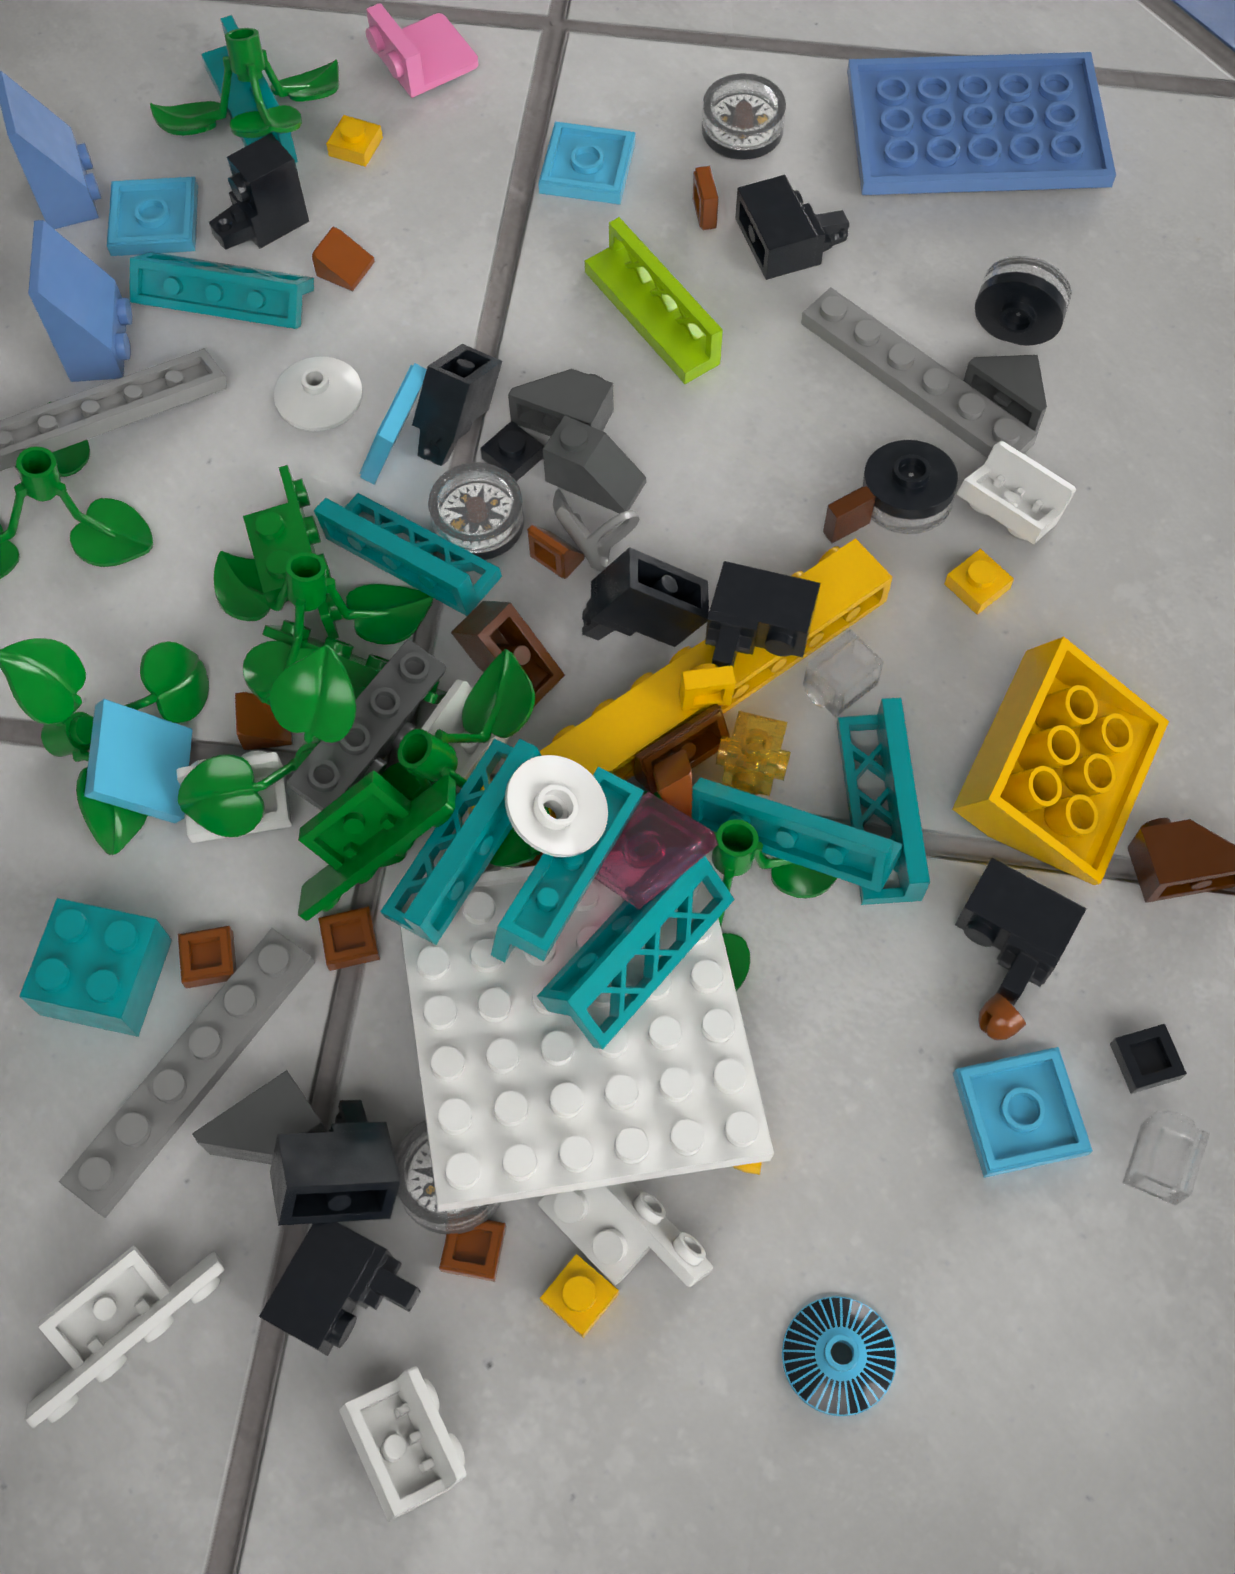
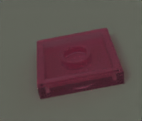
(654, 851)

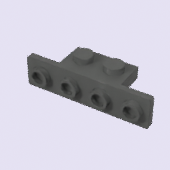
(381, 722)

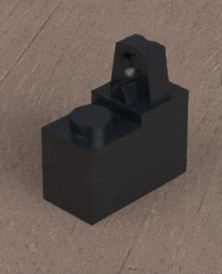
(263, 196)
(784, 230)
(452, 397)
(645, 598)
(759, 611)
(1023, 922)
(336, 1172)
(328, 1280)

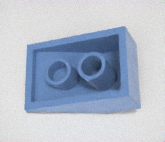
(49, 158)
(78, 308)

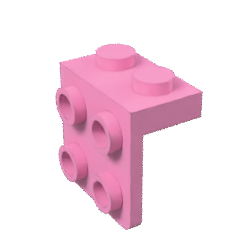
(421, 53)

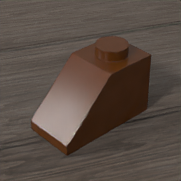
(500, 627)
(1180, 859)

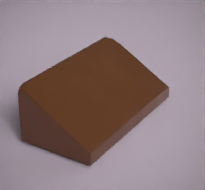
(698, 737)

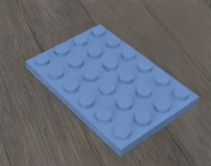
(979, 123)

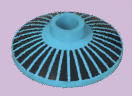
(822, 1381)

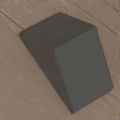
(1011, 384)

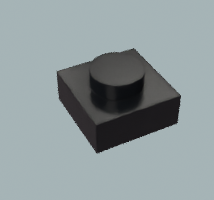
(513, 450)
(1148, 1058)

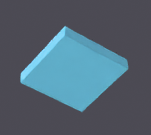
(587, 163)
(152, 216)
(393, 423)
(136, 761)
(1021, 1112)

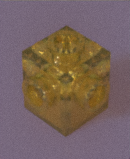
(754, 754)

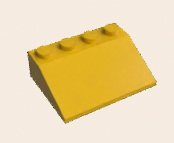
(1062, 762)

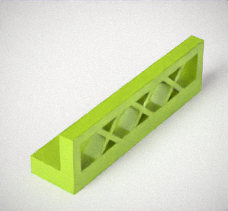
(656, 304)

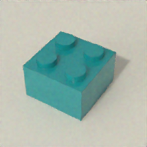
(96, 967)

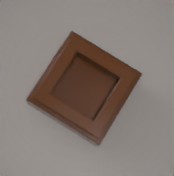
(849, 514)

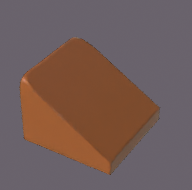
(341, 260)
(553, 551)
(257, 724)
(674, 781)

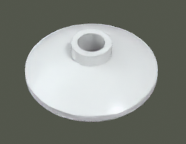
(320, 406)
(566, 790)

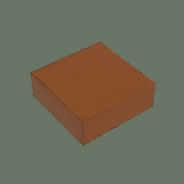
(705, 197)
(349, 938)
(207, 956)
(474, 1252)

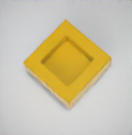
(354, 140)
(978, 581)
(706, 686)
(579, 1296)

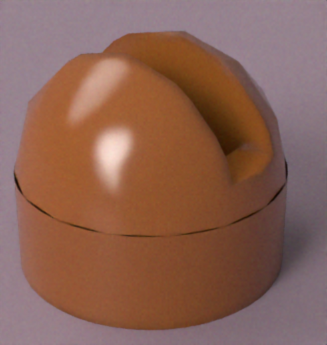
(1000, 1018)

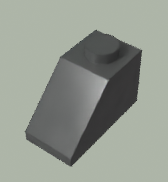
(570, 393)
(591, 466)
(252, 1125)

